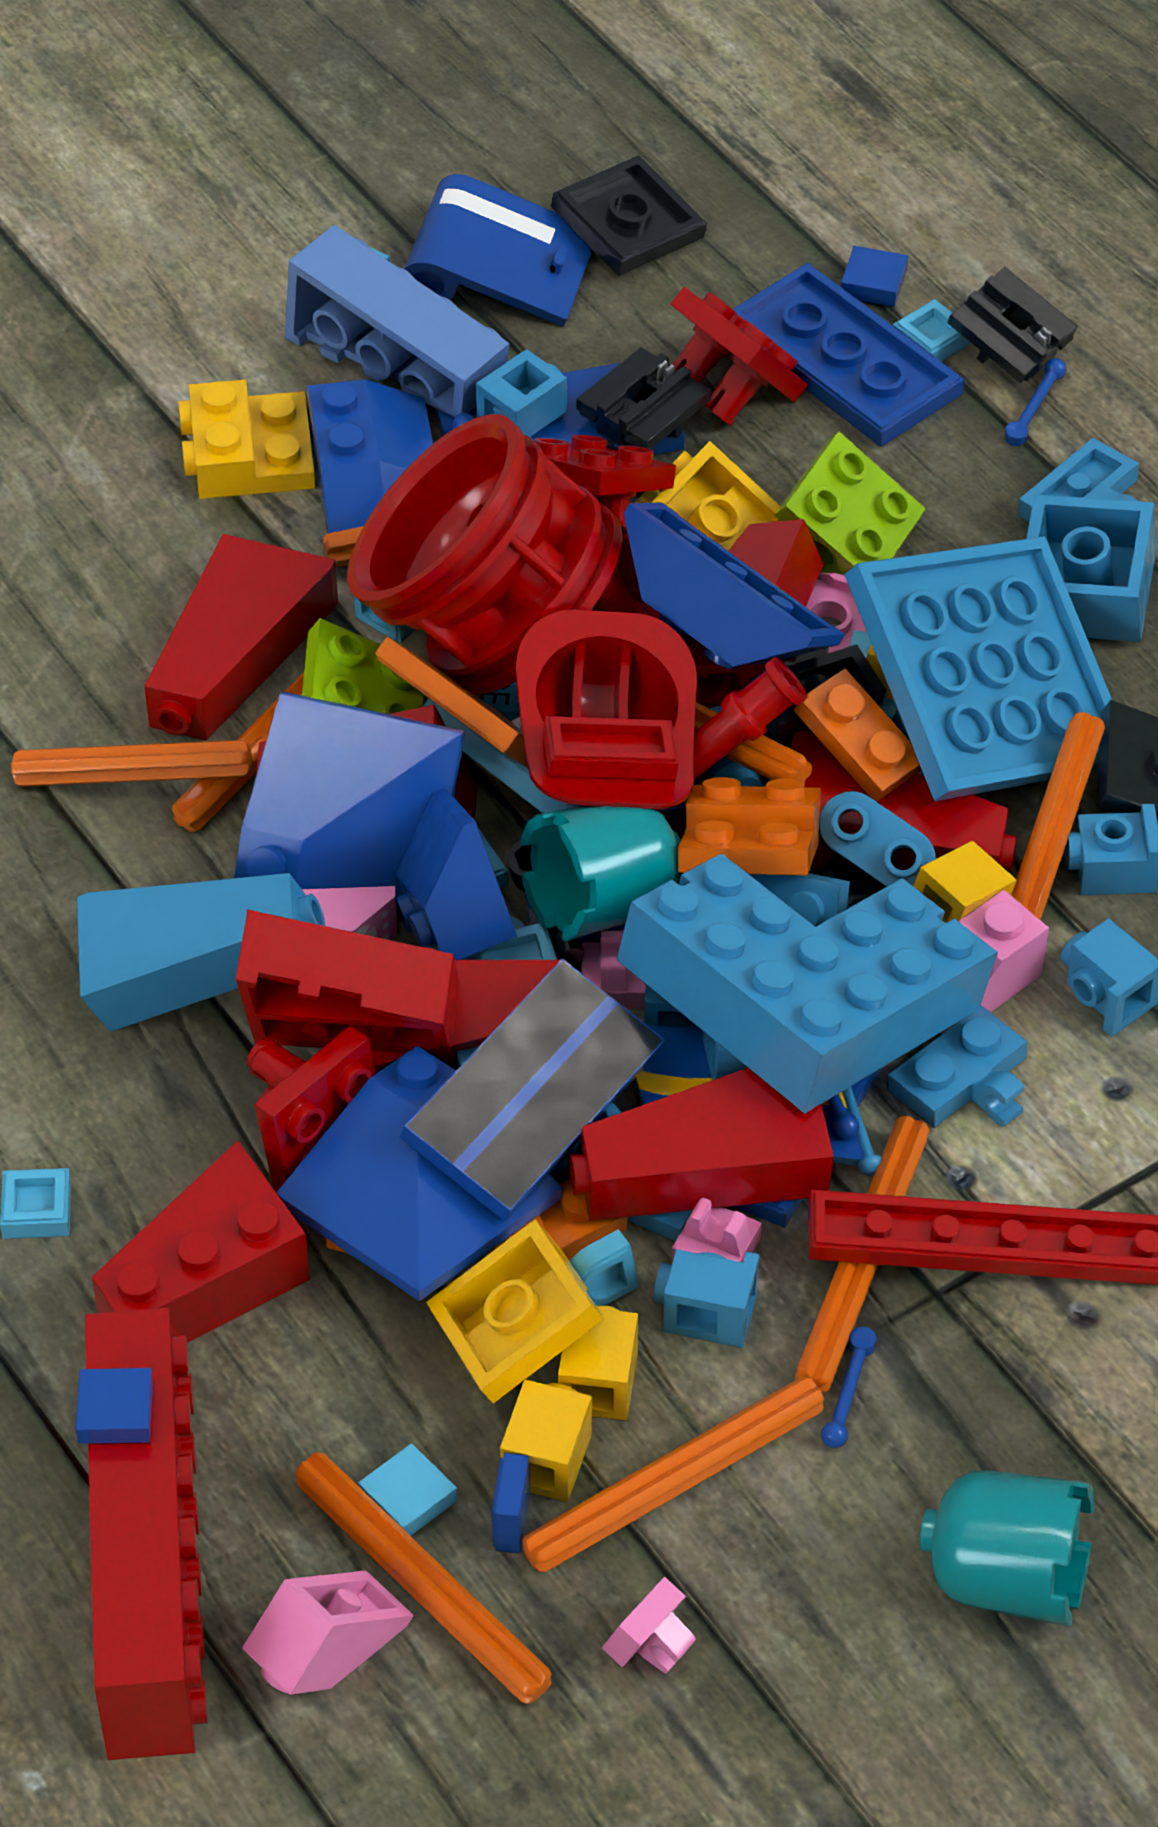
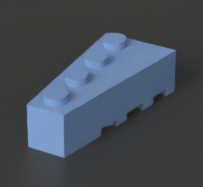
(387, 322)

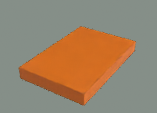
(454, 699)

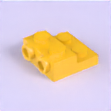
(245, 440)
(715, 496)
(515, 1310)

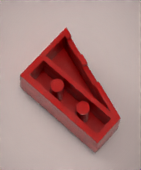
(316, 980)
(209, 1252)

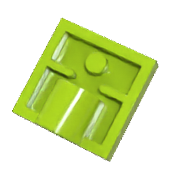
(850, 507)
(345, 671)

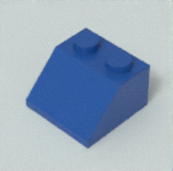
(450, 884)

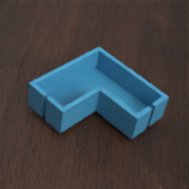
(801, 999)

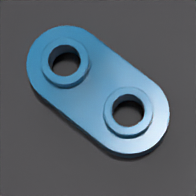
(876, 840)

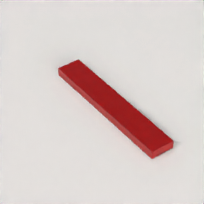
(982, 1237)

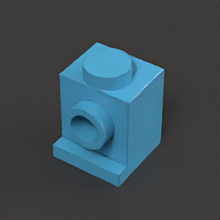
(525, 392)
(1115, 852)
(1111, 974)
(708, 1296)

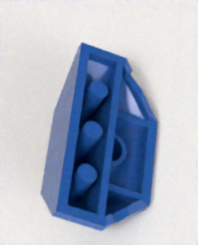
(362, 444)
(716, 595)

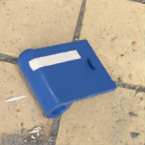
(498, 249)

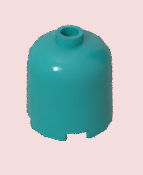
(594, 864)
(1011, 1544)

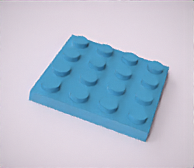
(980, 660)

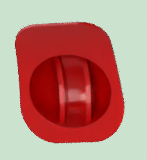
(606, 669)

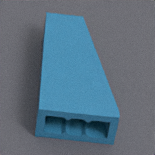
(173, 942)

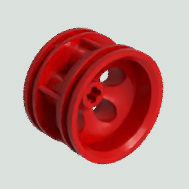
(482, 548)

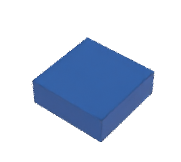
(875, 275)
(114, 1405)
(510, 1503)

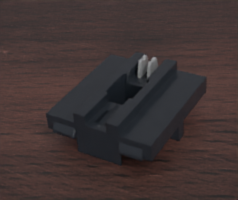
(1012, 325)
(643, 400)

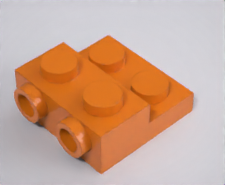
(755, 827)

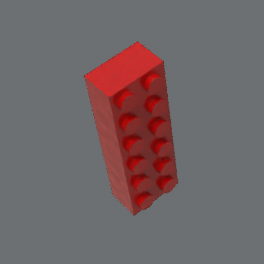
(146, 1550)

